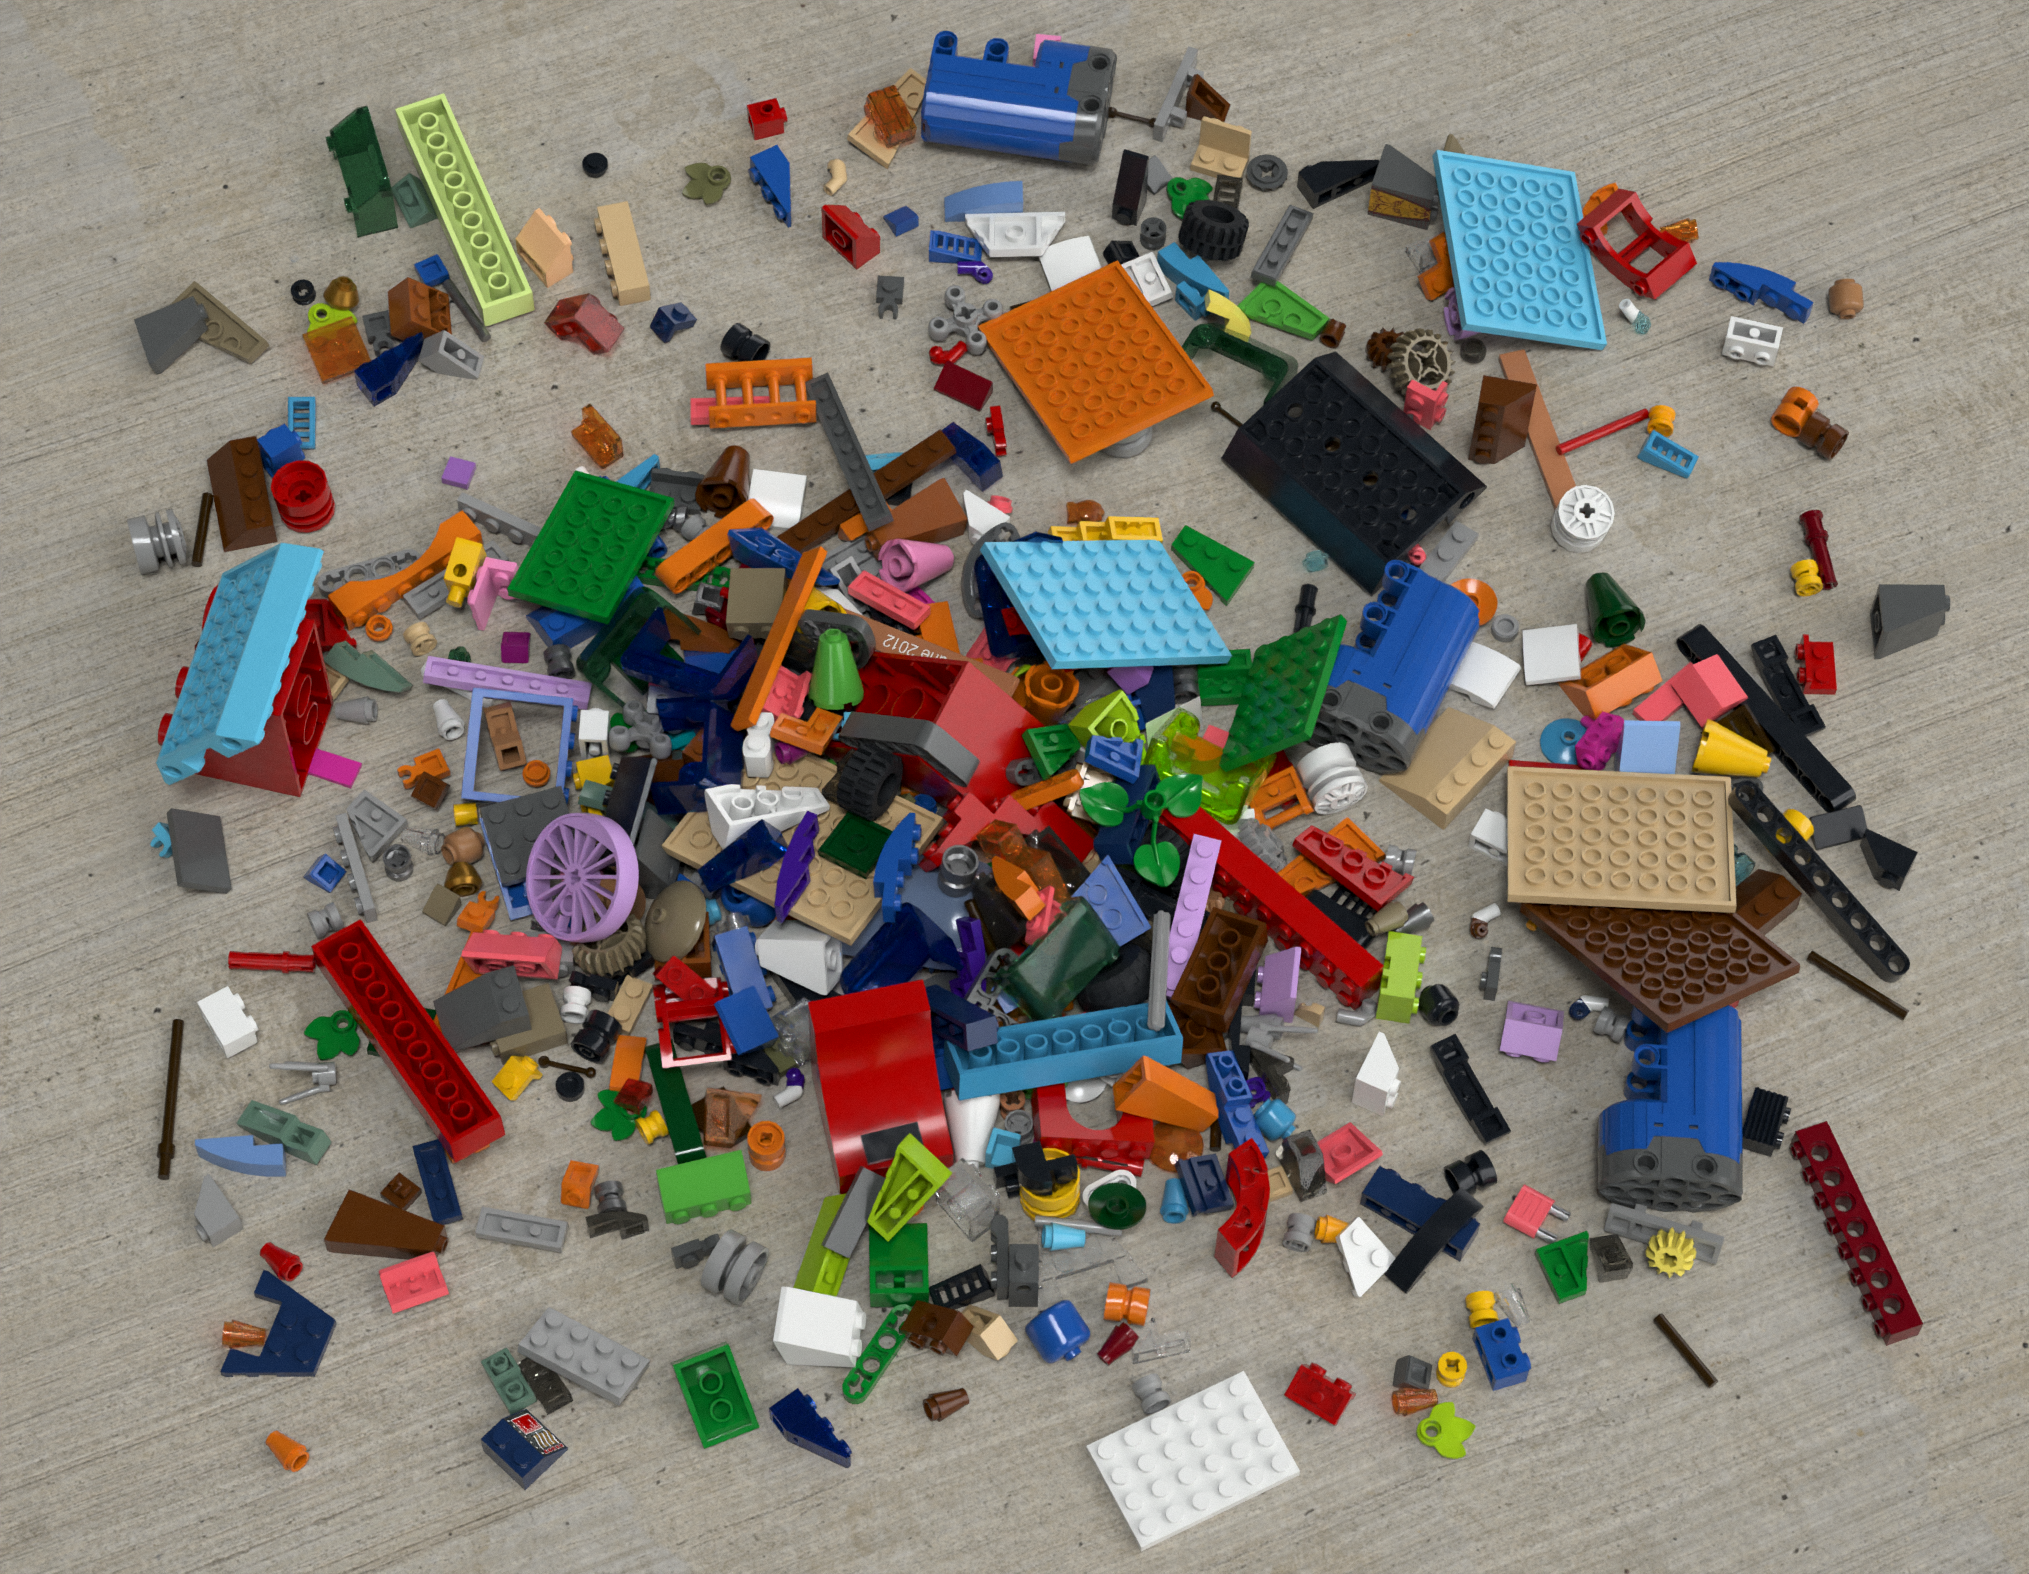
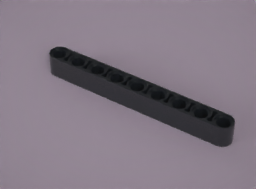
(1791, 745)
(1820, 895)

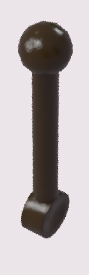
(1113, 113)
(1216, 407)
(544, 1062)

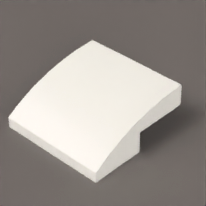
(1069, 261)
(780, 495)
(1551, 654)
(1484, 675)

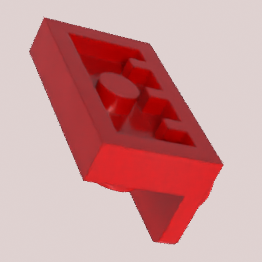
(1816, 667)
(683, 980)
(1320, 1393)

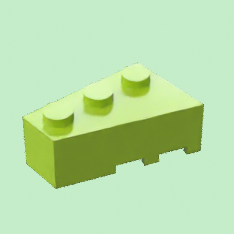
(1400, 977)
(907, 1186)

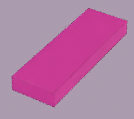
(334, 768)

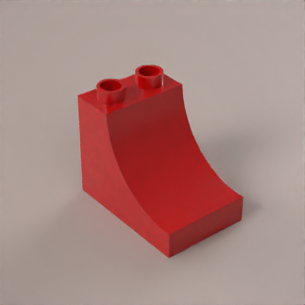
(961, 704)
(290, 732)
(875, 1073)

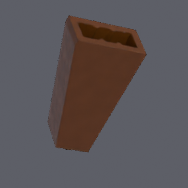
(381, 1230)

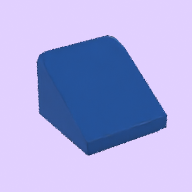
(902, 220)
(325, 873)

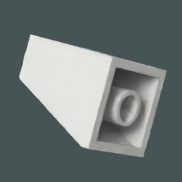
(801, 954)
(818, 1329)

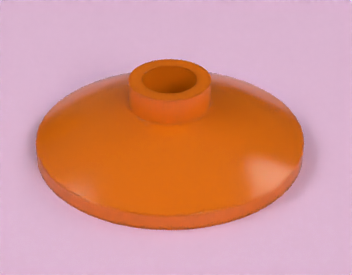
(1482, 596)

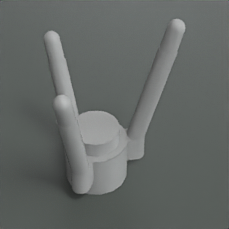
(1261, 1040)
(322, 1073)

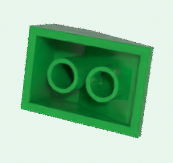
(715, 1394)

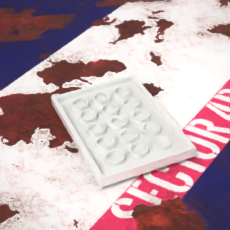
(1192, 1460)

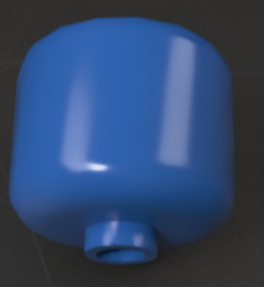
(738, 901)
(1058, 1332)

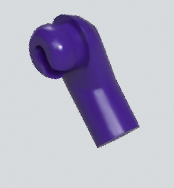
(977, 269)

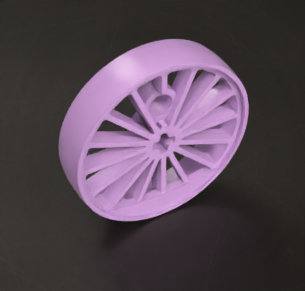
(581, 877)

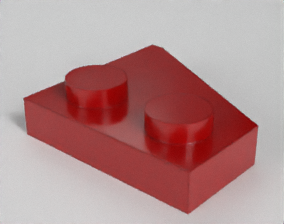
(329, 626)

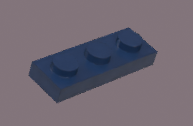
(437, 1182)

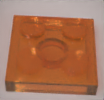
(336, 349)

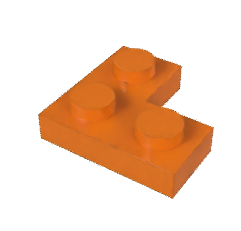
(1439, 277)
(809, 735)

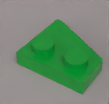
(1051, 747)

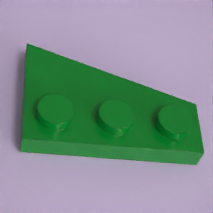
(1217, 564)

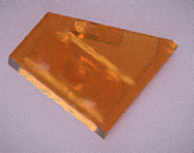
(726, 1115)

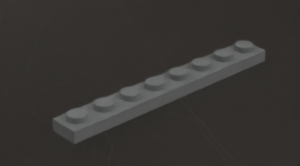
(849, 452)

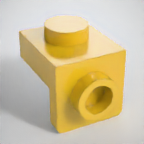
(516, 1076)

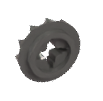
(1267, 163)

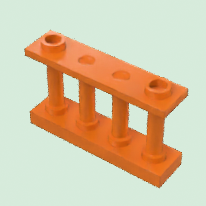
(756, 374)

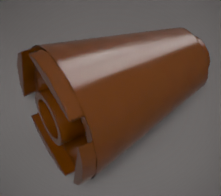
(725, 483)

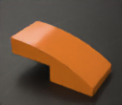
(627, 1060)

